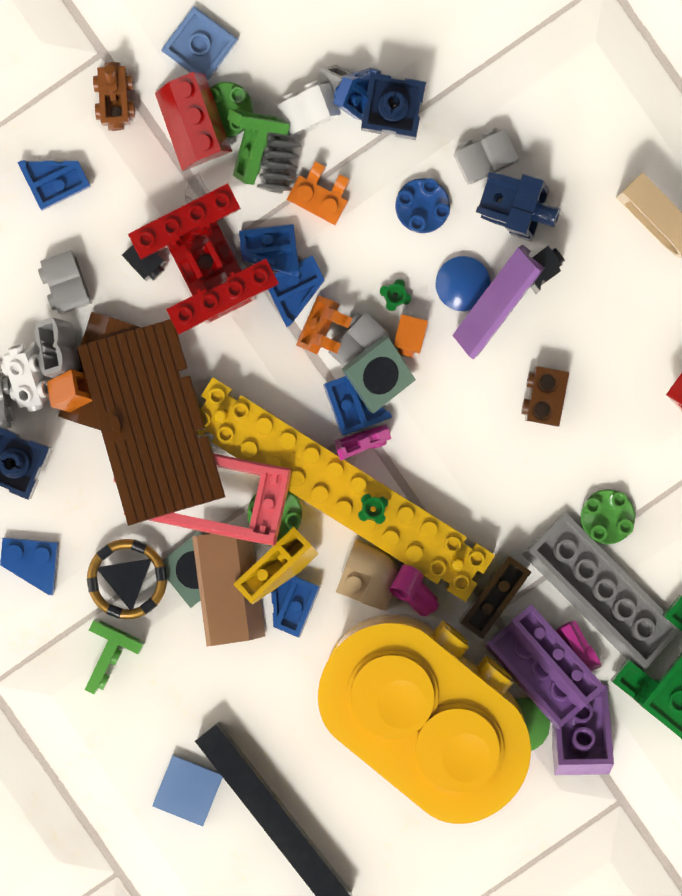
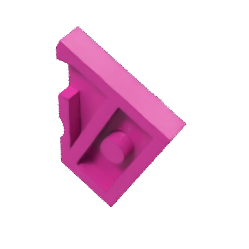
(361, 441)

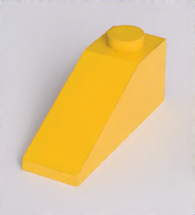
(277, 566)

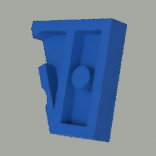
(352, 93)
(295, 292)
(349, 408)
(31, 561)
(293, 605)

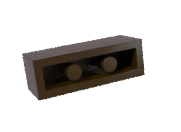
(494, 596)

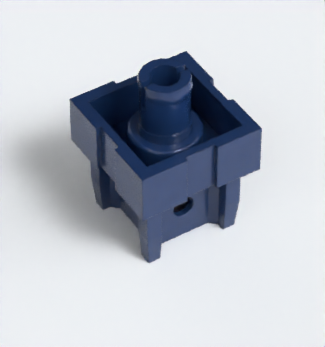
(403, 119)
(521, 206)
(29, 459)

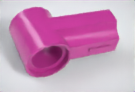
(410, 588)
(576, 641)

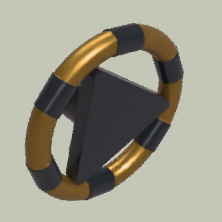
(126, 579)

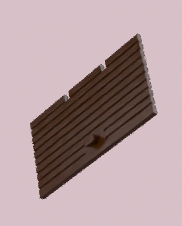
(150, 422)

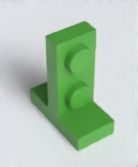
(253, 141)
(110, 653)

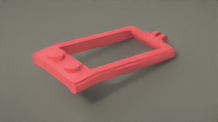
(266, 511)

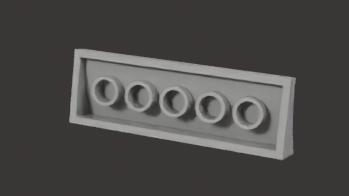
(601, 591)

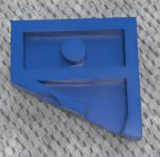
(53, 180)
(271, 243)

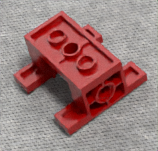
(189, 236)

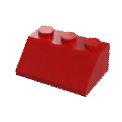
(192, 120)

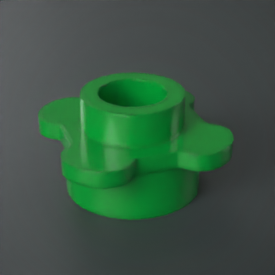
(398, 287)
(366, 513)

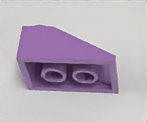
(585, 741)

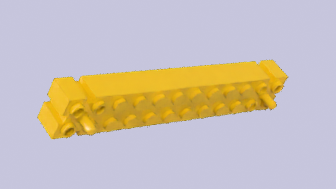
(337, 490)

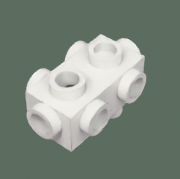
(27, 380)

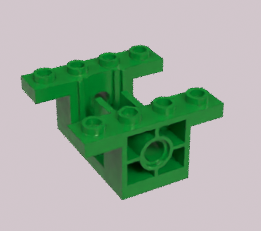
(658, 697)

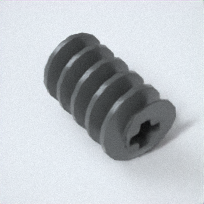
(279, 164)

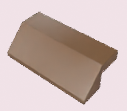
(225, 611)

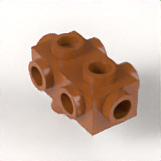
(113, 91)

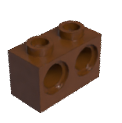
(553, 398)

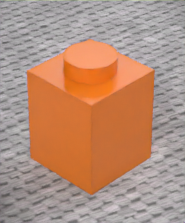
(410, 335)
(69, 391)

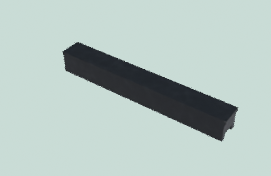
(271, 813)

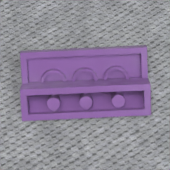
(497, 302)
(545, 666)

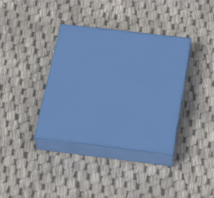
(199, 44)
(187, 790)

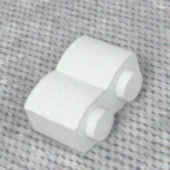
(308, 109)

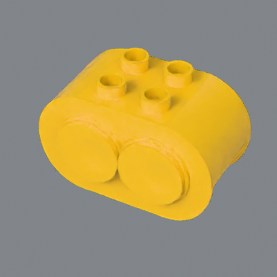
(427, 716)

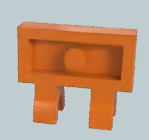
(316, 198)
(318, 323)

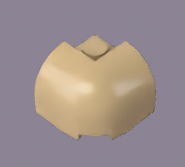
(368, 575)

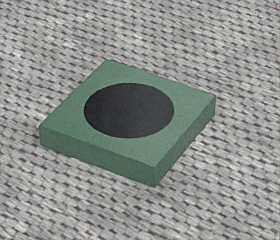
(378, 374)
(182, 572)

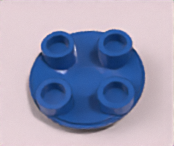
(422, 205)
(461, 282)

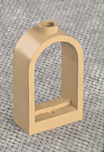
(654, 212)

